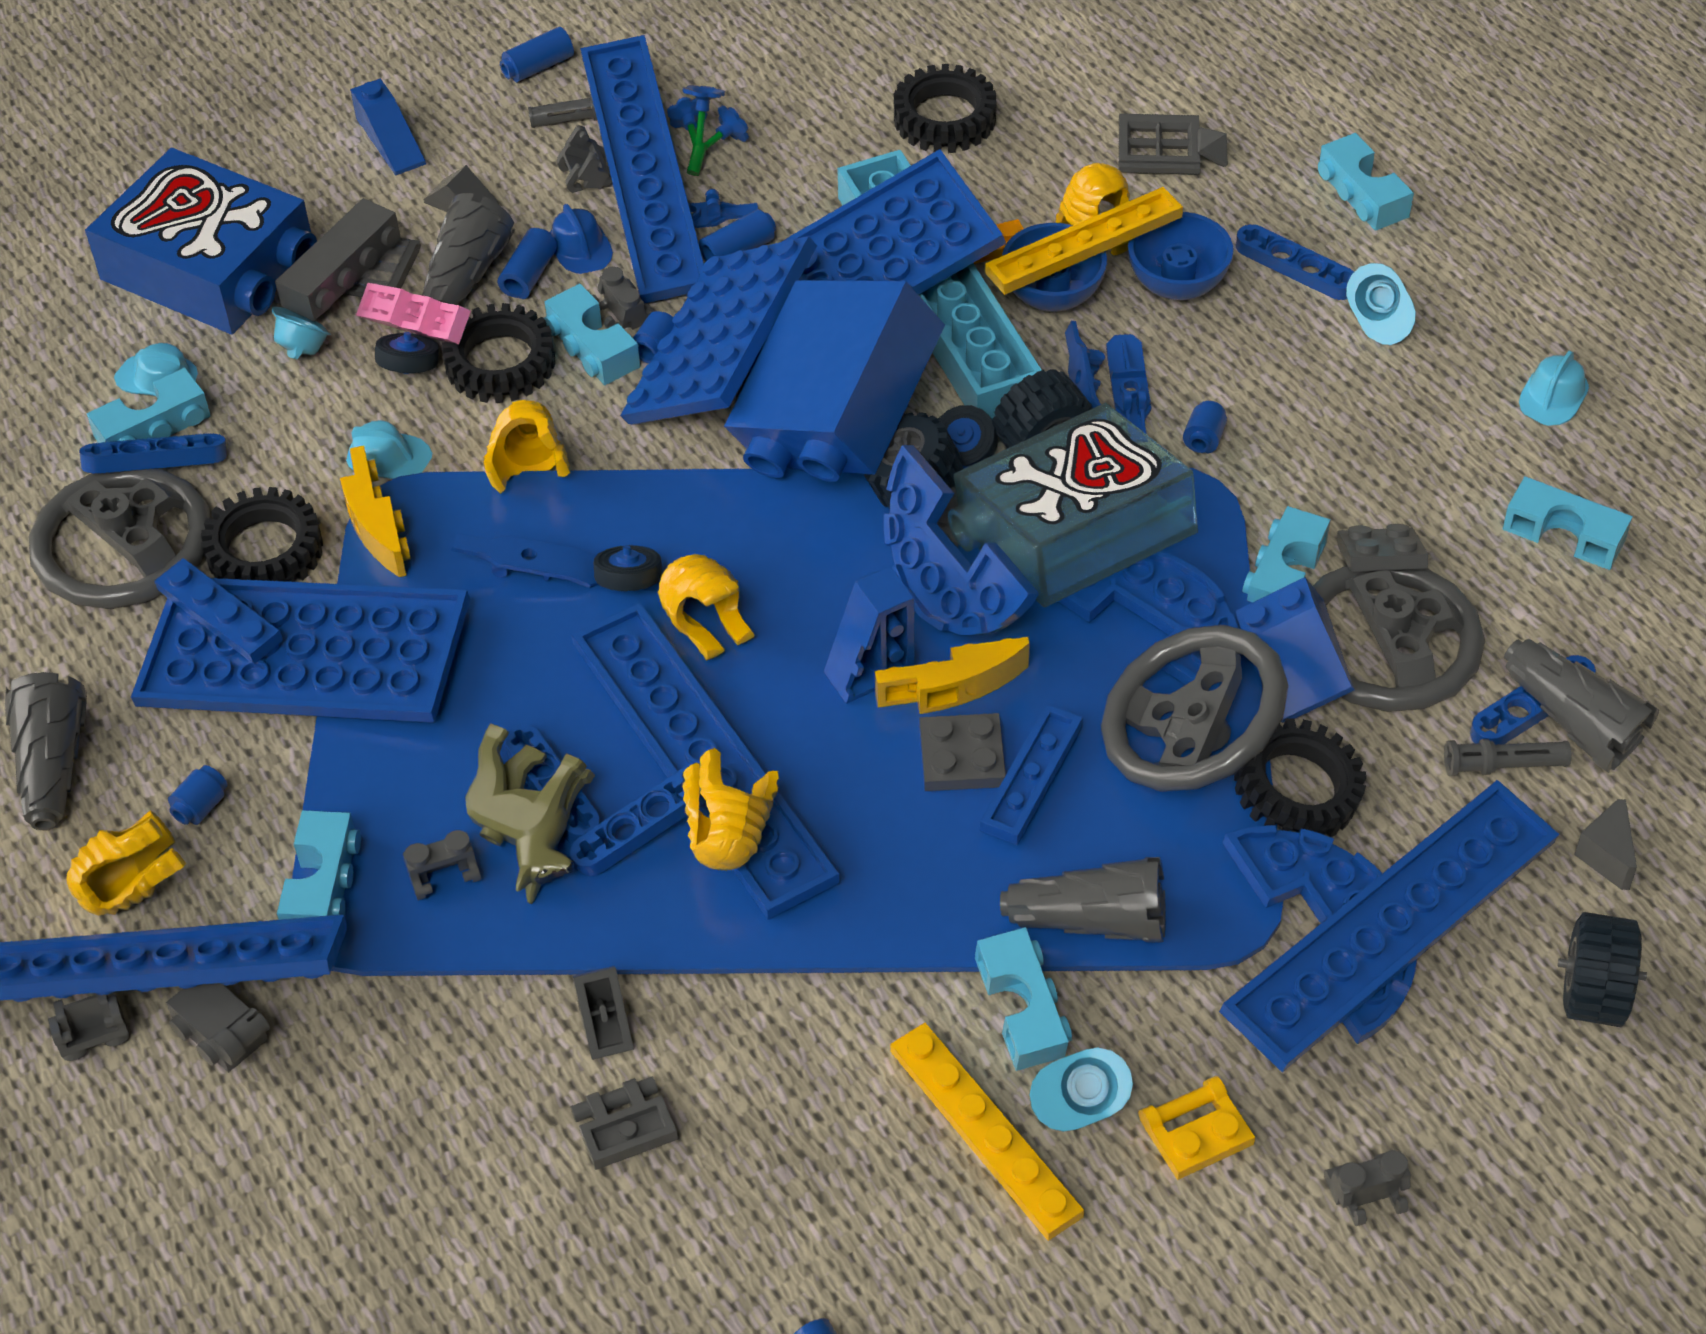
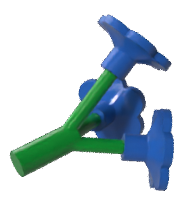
(692, 115)

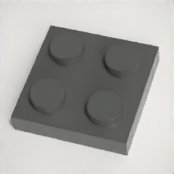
(1382, 549)
(962, 752)

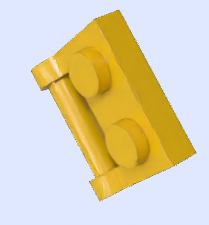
(1201, 1140)

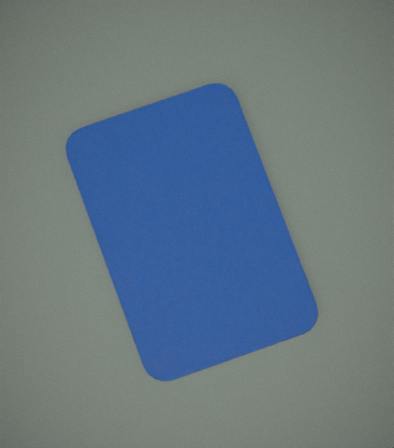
(908, 860)

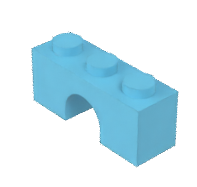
(1377, 200)
(603, 353)
(177, 406)
(1543, 507)
(1293, 541)
(327, 844)
(1013, 965)

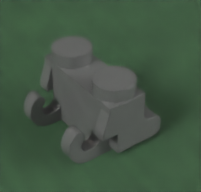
(584, 162)
(621, 299)
(438, 855)
(87, 1024)
(1369, 1182)

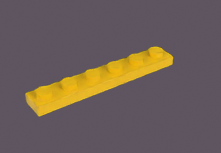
(1083, 240)
(987, 1131)

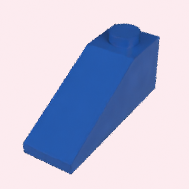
(386, 126)

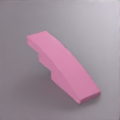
(413, 313)

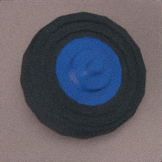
(406, 353)
(971, 433)
(627, 568)

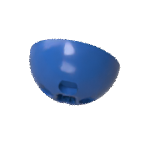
(1182, 257)
(1064, 288)

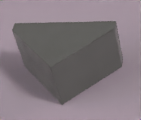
(457, 183)
(1609, 846)
(603, 1012)

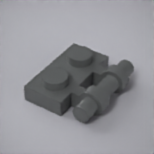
(626, 1131)

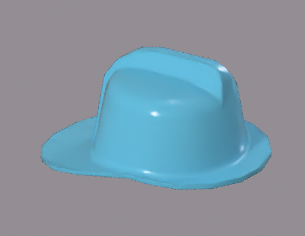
(1380, 290)
(297, 333)
(151, 365)
(1554, 390)
(393, 452)
(1081, 1089)

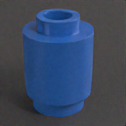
(650, 333)
(1205, 427)
(197, 795)

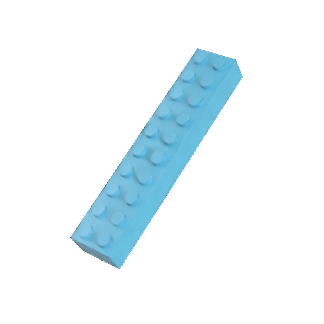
(979, 342)

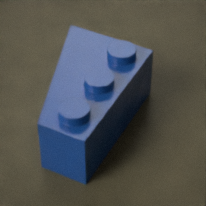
(872, 634)

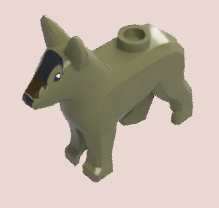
(524, 816)

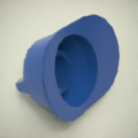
(580, 241)

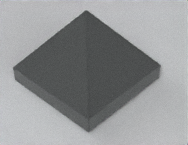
(1213, 145)

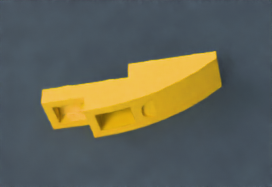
(373, 514)
(968, 675)

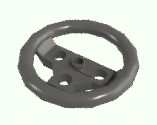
(119, 522)
(1398, 623)
(1198, 713)

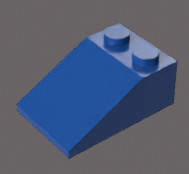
(1302, 633)

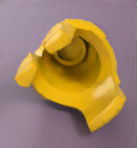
(1086, 191)
(523, 442)
(710, 584)
(735, 816)
(122, 866)

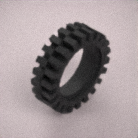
(943, 133)
(505, 381)
(262, 508)
(1317, 748)

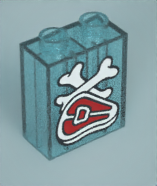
(1076, 502)

